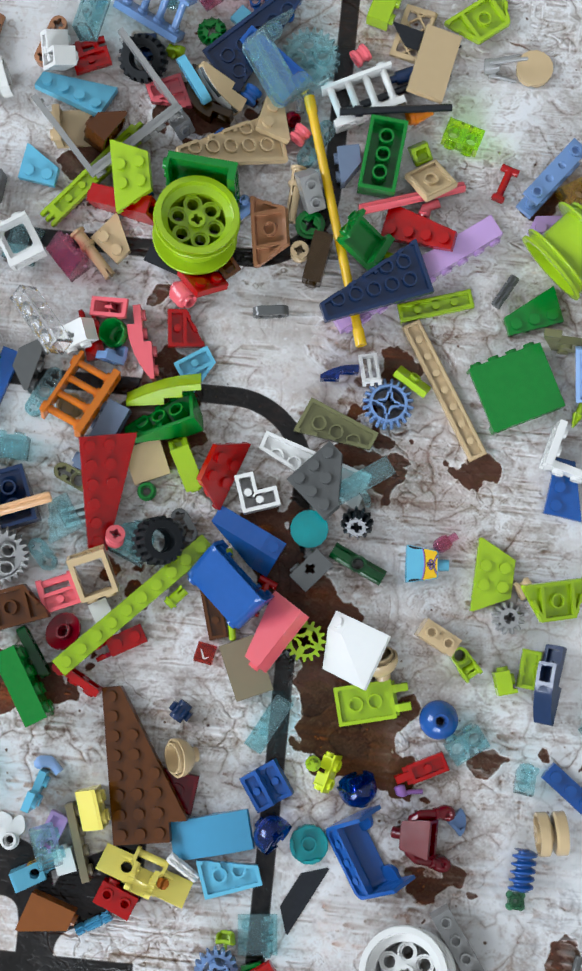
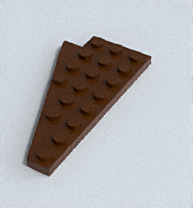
(139, 787)

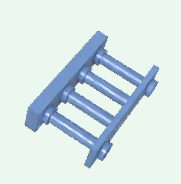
(156, 22)
(551, 179)

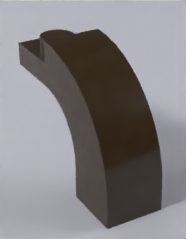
(209, 110)

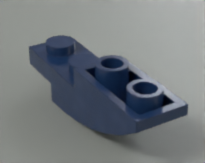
(547, 685)

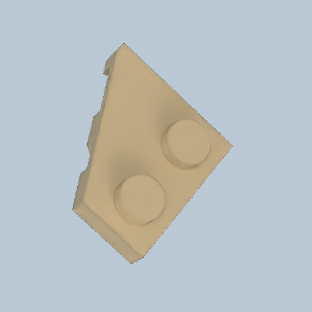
(273, 122)

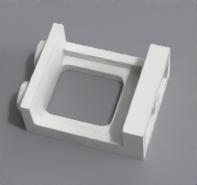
(27, 256)

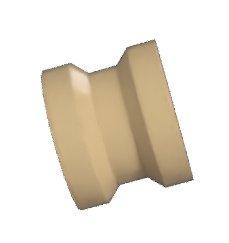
(299, 256)
(517, 587)

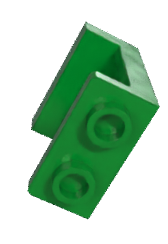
(364, 240)

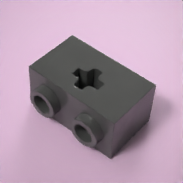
(321, 565)

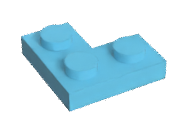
(33, 796)

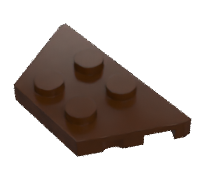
(20, 607)

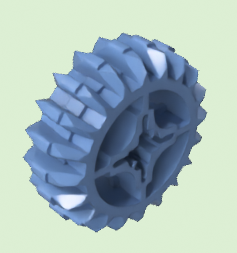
(396, 405)

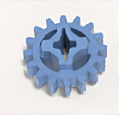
(216, 959)

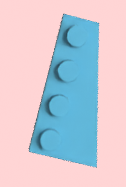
(79, 93)

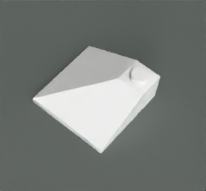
(353, 650)

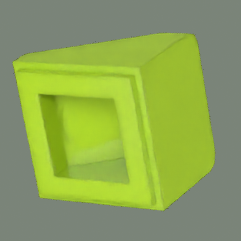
(420, 153)

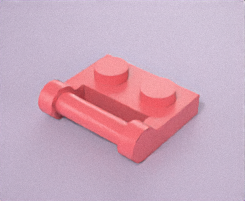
(59, 598)

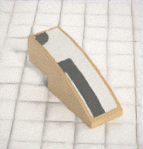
(220, 87)

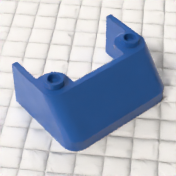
(360, 858)

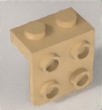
(72, 123)

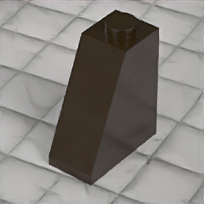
(317, 259)

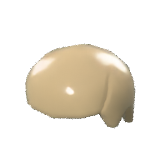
(69, 408)

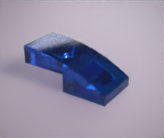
(333, 374)

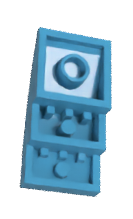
(212, 835)

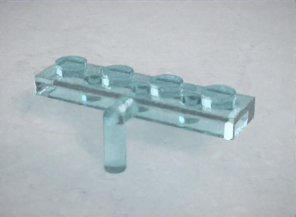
(364, 480)

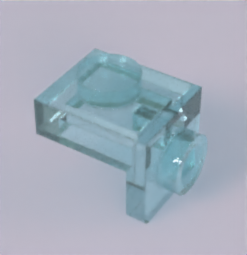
(525, 779)

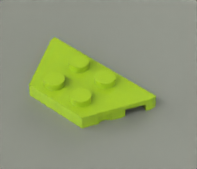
(480, 20)
(130, 174)
(491, 576)
(554, 599)

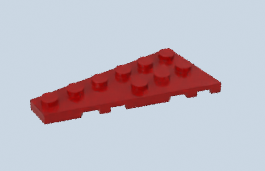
(103, 473)

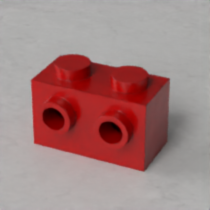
(115, 898)

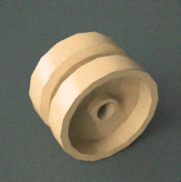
(551, 833)

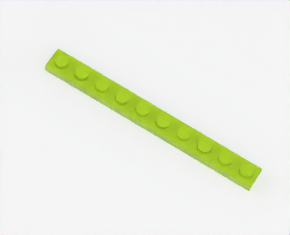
(130, 607)

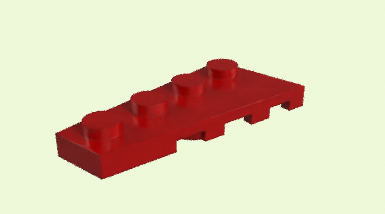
(407, 226)

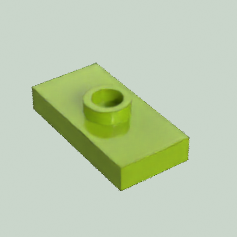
(412, 381)
(528, 669)

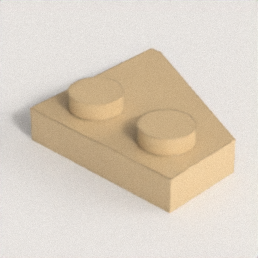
(112, 239)

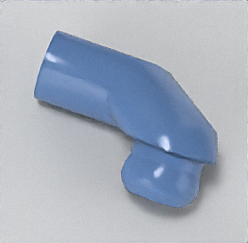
(244, 206)

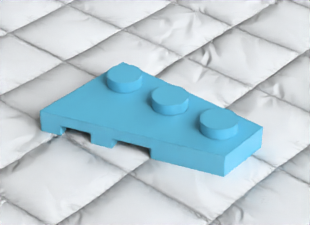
(224, 878)

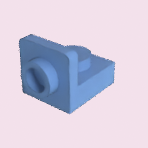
(115, 357)

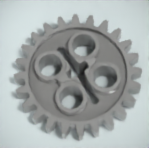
(18, 549)

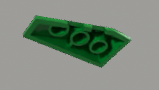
(173, 420)

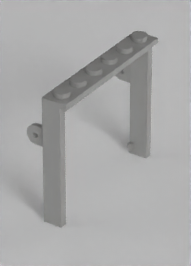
(142, 135)

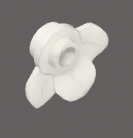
(11, 827)

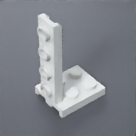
(553, 450)

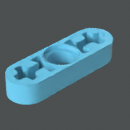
(193, 79)

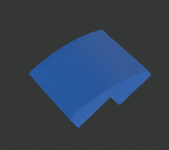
(266, 785)

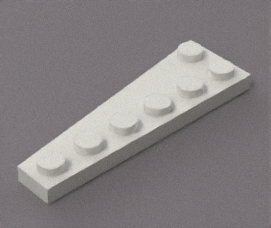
(295, 456)

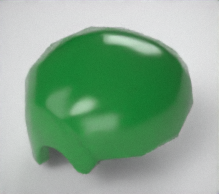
(113, 332)

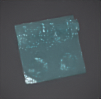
(257, 934)

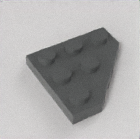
(320, 480)

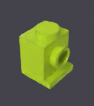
(504, 681)

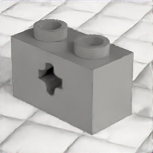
(310, 190)

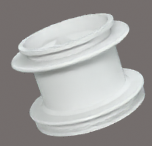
(394, 942)

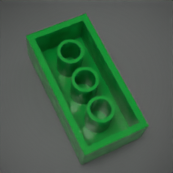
(382, 156)
(24, 685)

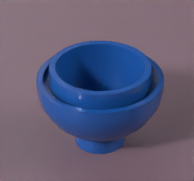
(429, 716)

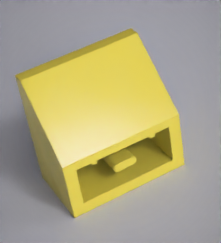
(92, 808)

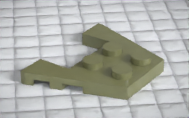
(561, 343)

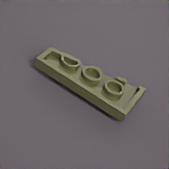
(331, 425)

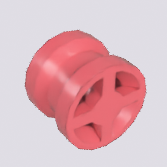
(360, 55)
(299, 134)
(117, 540)

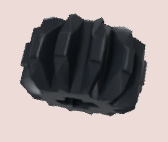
(357, 522)

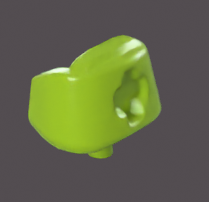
(175, 51)
(226, 938)

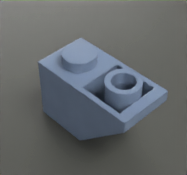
(348, 162)

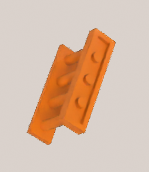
(90, 410)

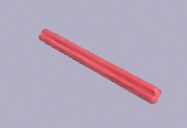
(403, 200)

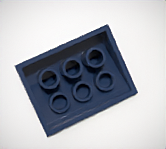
(15, 486)

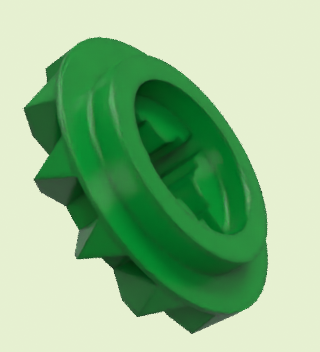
(203, 32)
(301, 227)

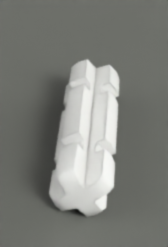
(182, 867)

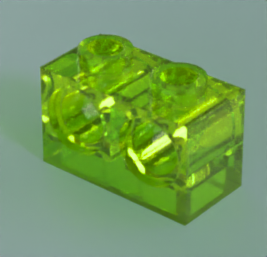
(464, 132)

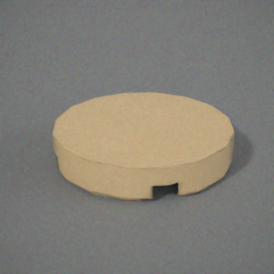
(536, 70)

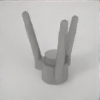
(492, 66)

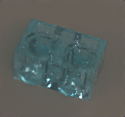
(468, 749)

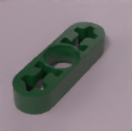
(33, 651)

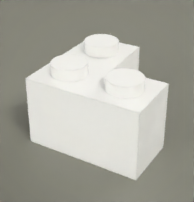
(57, 50)
(253, 499)

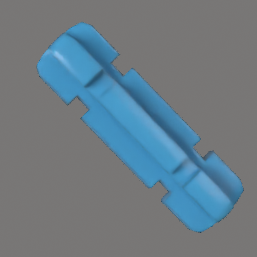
(93, 922)

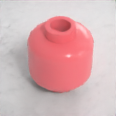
(181, 295)

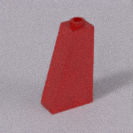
(104, 199)

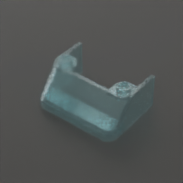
(271, 67)

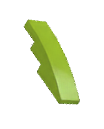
(157, 391)

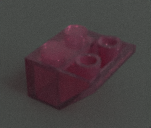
(69, 259)

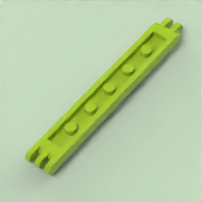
(78, 188)

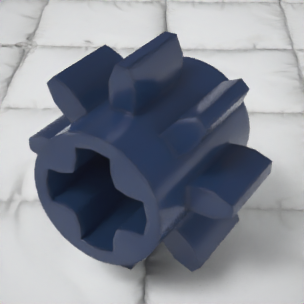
(180, 710)

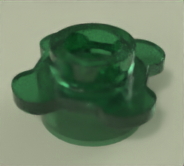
(519, 905)

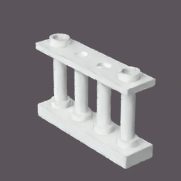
(347, 122)

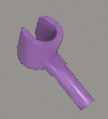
(401, 791)

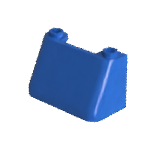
(228, 585)

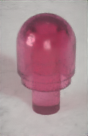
(444, 542)

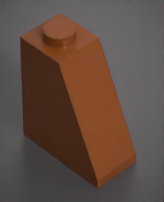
(46, 914)

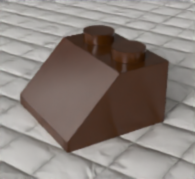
(104, 127)

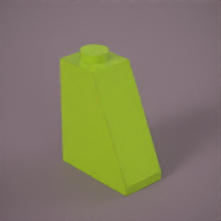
(185, 463)

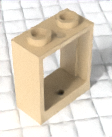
(86, 556)
(437, 637)

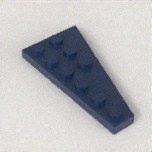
(226, 51)
(387, 283)

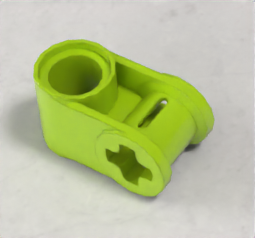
(466, 666)

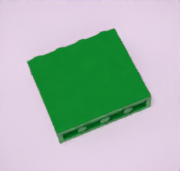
(183, 164)
(516, 387)

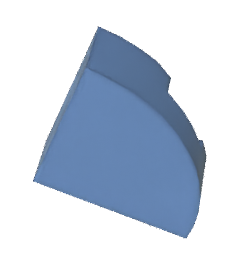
(458, 822)

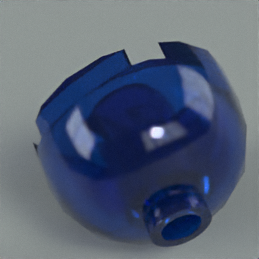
(357, 789)
(270, 832)

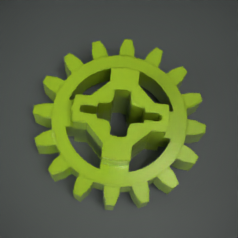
(317, 646)

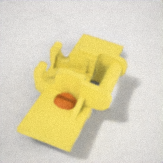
(141, 881)

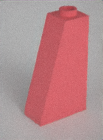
(275, 631)

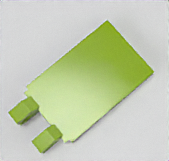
(373, 705)

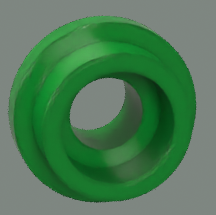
(140, 491)

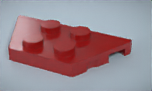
(219, 470)

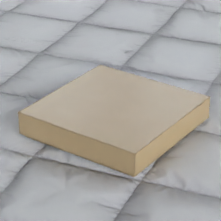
(431, 180)
(148, 462)

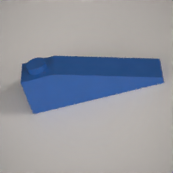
(251, 542)

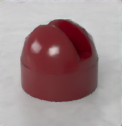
(293, 118)

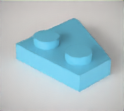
(38, 168)
(196, 363)

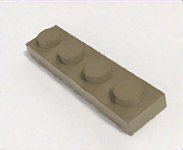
(81, 849)

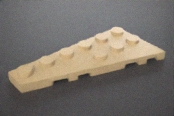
(239, 144)

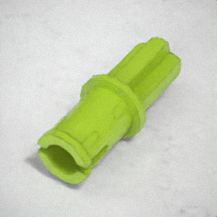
(313, 763)

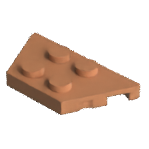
(268, 230)

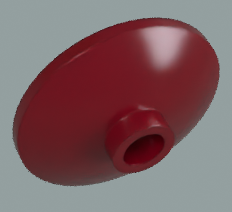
(59, 626)

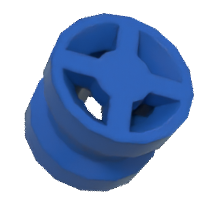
(251, 93)

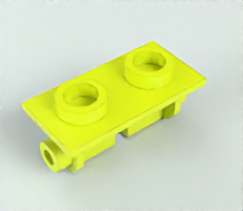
(325, 781)

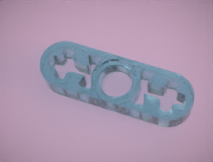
(304, 152)
(32, 401)

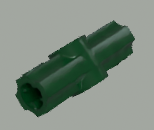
(369, 570)

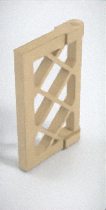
(421, 13)

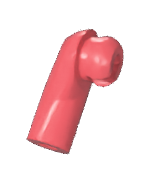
(426, 208)

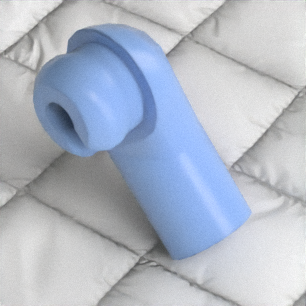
(48, 761)

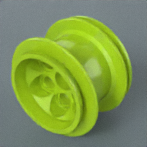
(199, 201)
(560, 249)

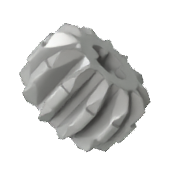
(510, 625)

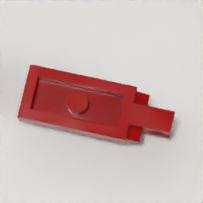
(423, 769)

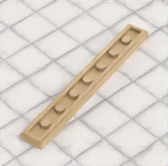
(444, 390)

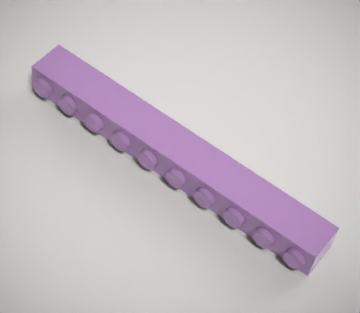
(438, 262)

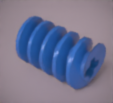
(523, 870)

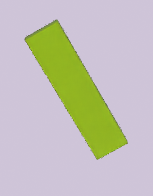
(435, 306)

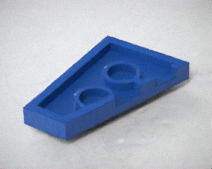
(563, 496)

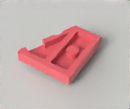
(176, 87)

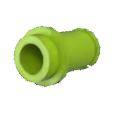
(175, 597)

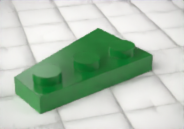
(535, 315)

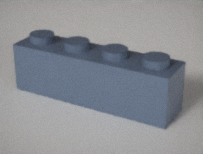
(109, 422)

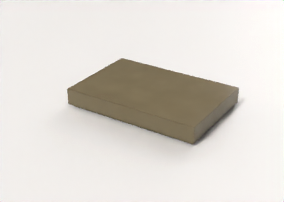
(243, 678)

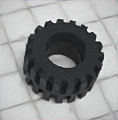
(159, 58)
(172, 537)

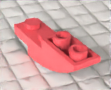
(142, 349)

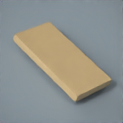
(434, 63)

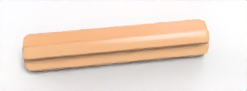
(25, 503)

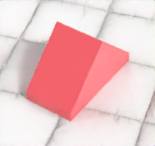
(109, 307)

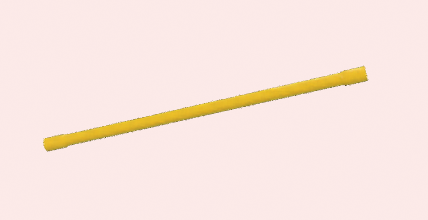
(311, 109)

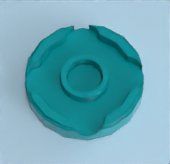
(309, 529)
(308, 844)

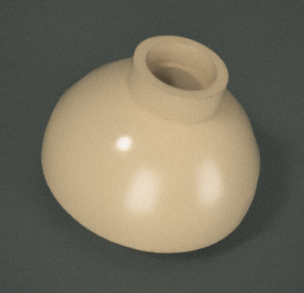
(386, 665)
(180, 757)

